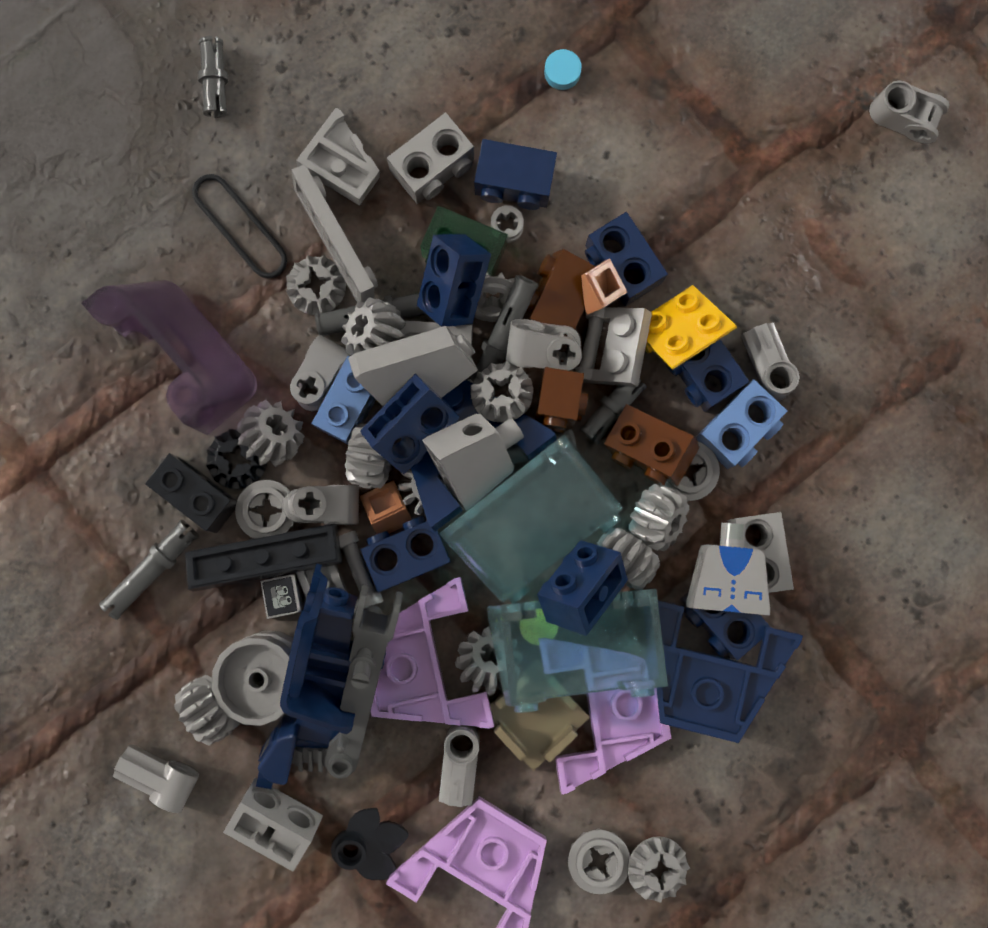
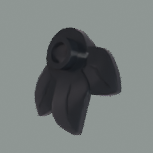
(374, 843)

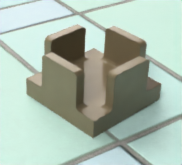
(538, 733)

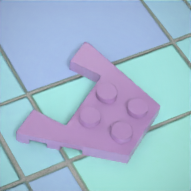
(411, 676)
(620, 731)
(485, 852)

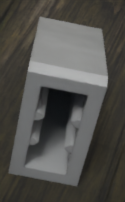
(433, 355)

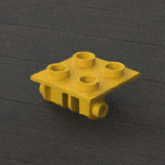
(686, 327)

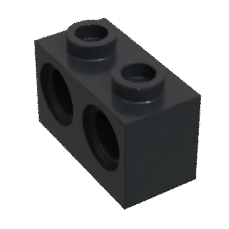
(192, 493)

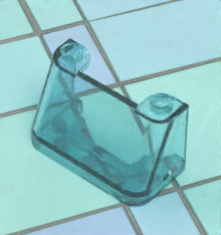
(533, 520)
(552, 662)

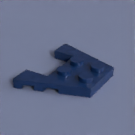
(434, 496)
(714, 692)

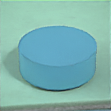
(562, 69)

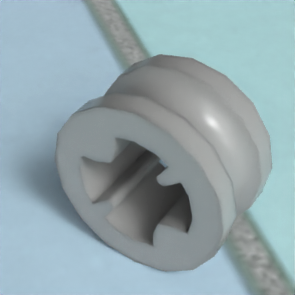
(505, 213)

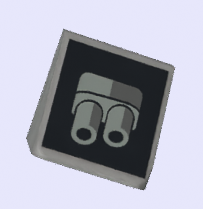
(282, 596)

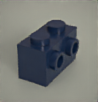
(514, 174)
(582, 587)

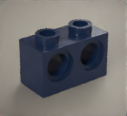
(634, 256)
(453, 279)
(713, 361)
(403, 419)
(409, 563)
(717, 623)

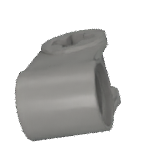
(916, 111)
(539, 344)
(318, 370)
(327, 505)

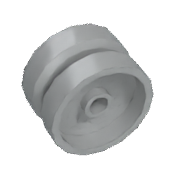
(238, 679)

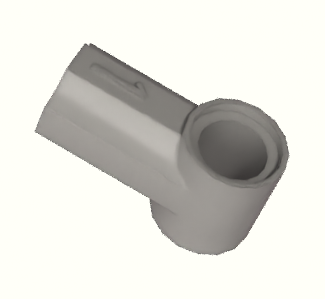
(770, 358)
(459, 768)
(163, 781)

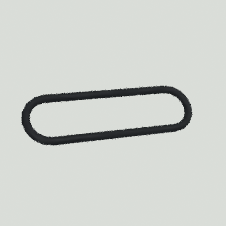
(283, 255)

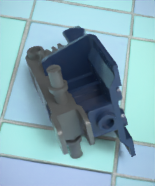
(328, 684)

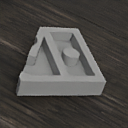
(340, 160)

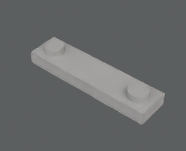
(311, 194)

